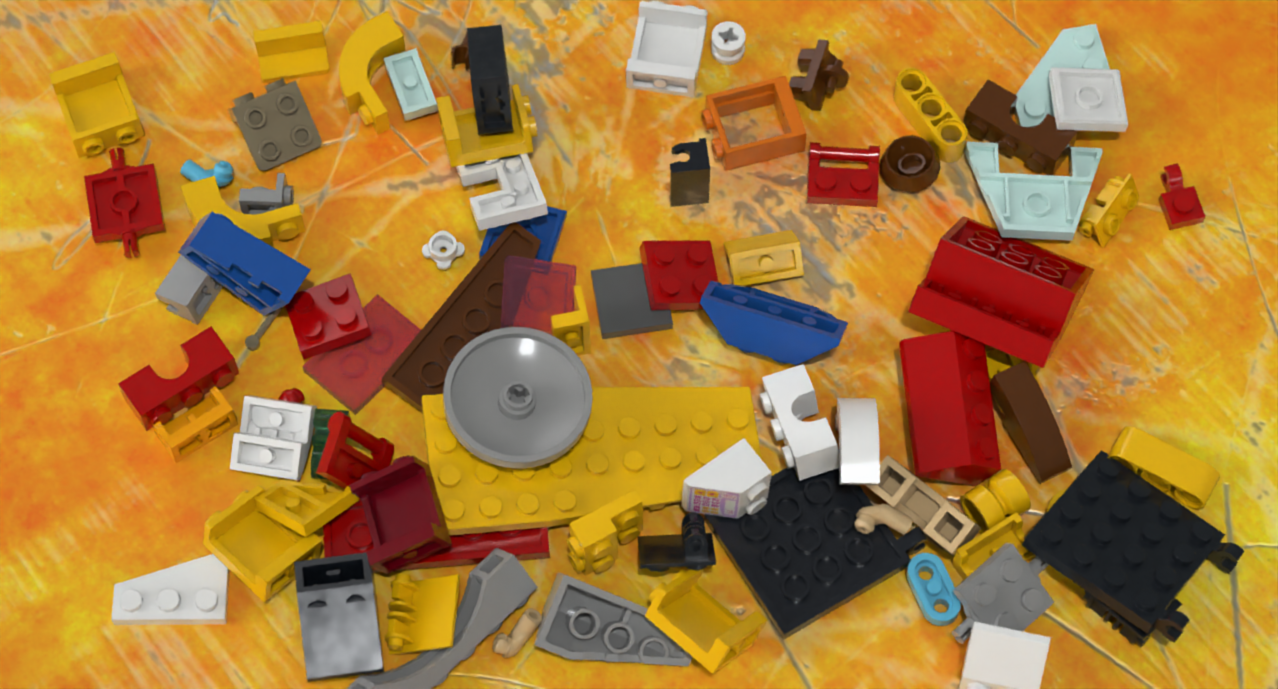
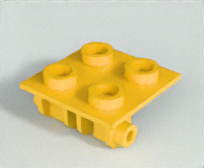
(422, 614)

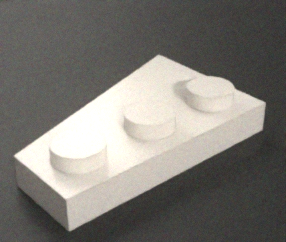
(175, 596)

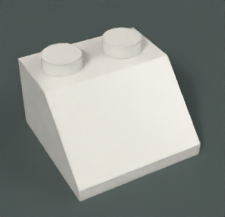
(1003, 658)

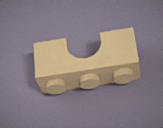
(924, 506)

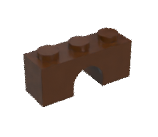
(1038, 146)

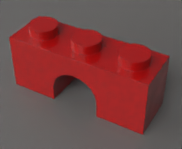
(159, 398)

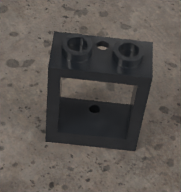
(489, 79)

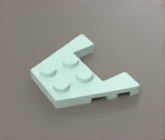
(1032, 203)

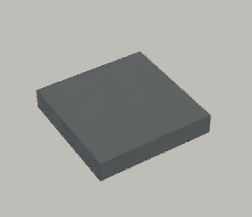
(624, 302)

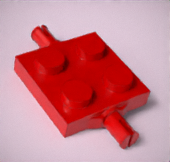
(124, 203)

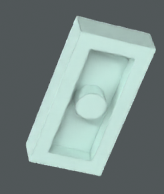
(410, 84)

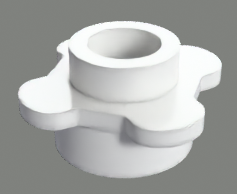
(443, 240)

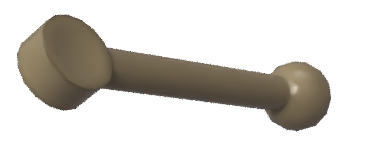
(252, 342)

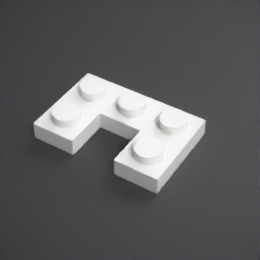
(519, 193)

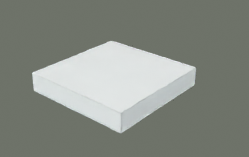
(1088, 99)

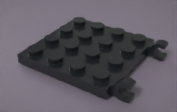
(1128, 544)
(805, 549)

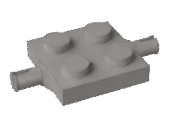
(1003, 593)

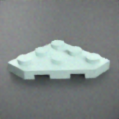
(1072, 49)

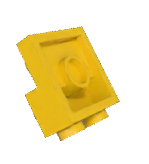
(597, 534)

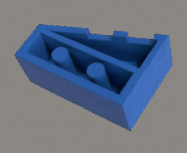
(243, 263)

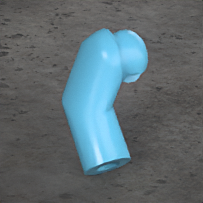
(221, 171)

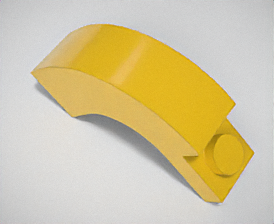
(359, 63)
(204, 197)

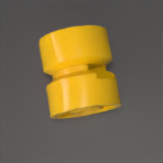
(997, 501)

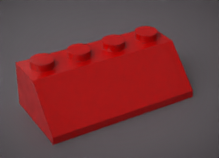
(950, 408)

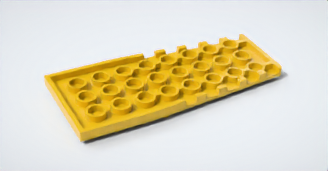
(631, 442)

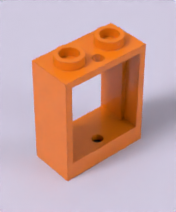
(749, 97)

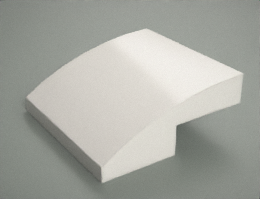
(273, 437)

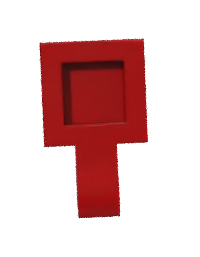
(1179, 204)

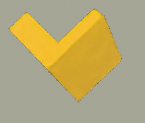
(291, 51)
(764, 258)
(574, 326)

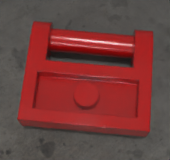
(843, 185)
(344, 463)

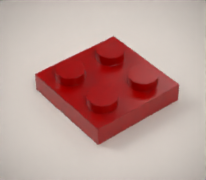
(677, 272)
(327, 316)

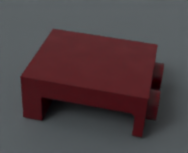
(402, 514)

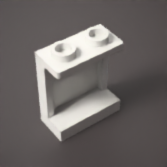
(667, 48)

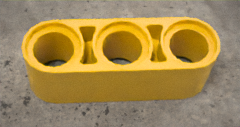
(929, 100)
(1166, 467)

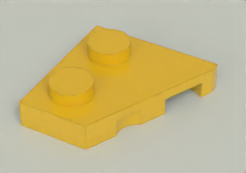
(303, 505)

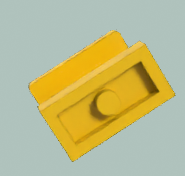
(96, 105)
(467, 147)
(257, 546)
(701, 622)

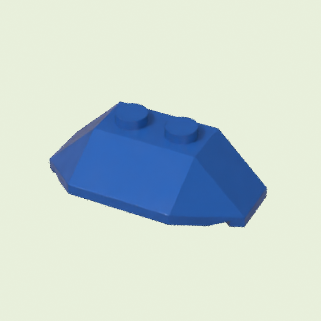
(771, 323)

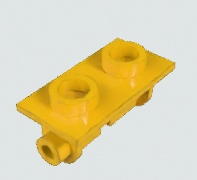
(1118, 199)

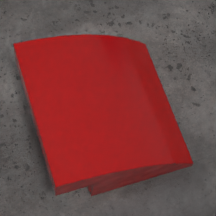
(1001, 291)

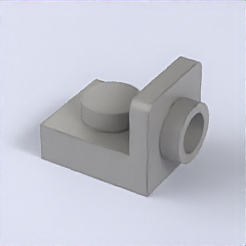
(262, 200)

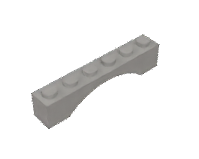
(491, 594)

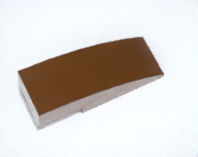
(1030, 421)

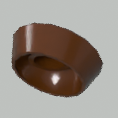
(910, 164)

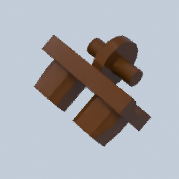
(822, 76)

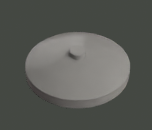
(517, 397)

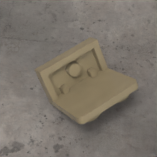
(275, 124)

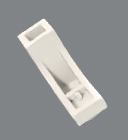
(858, 441)

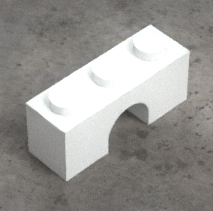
(808, 445)

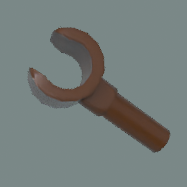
(460, 54)

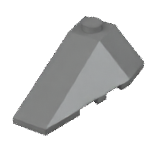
(600, 626)

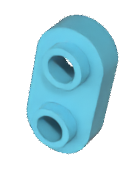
(933, 591)

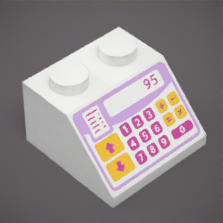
(728, 484)

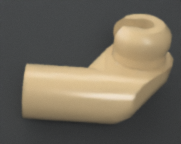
(882, 514)
(519, 635)

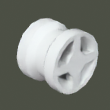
(732, 50)

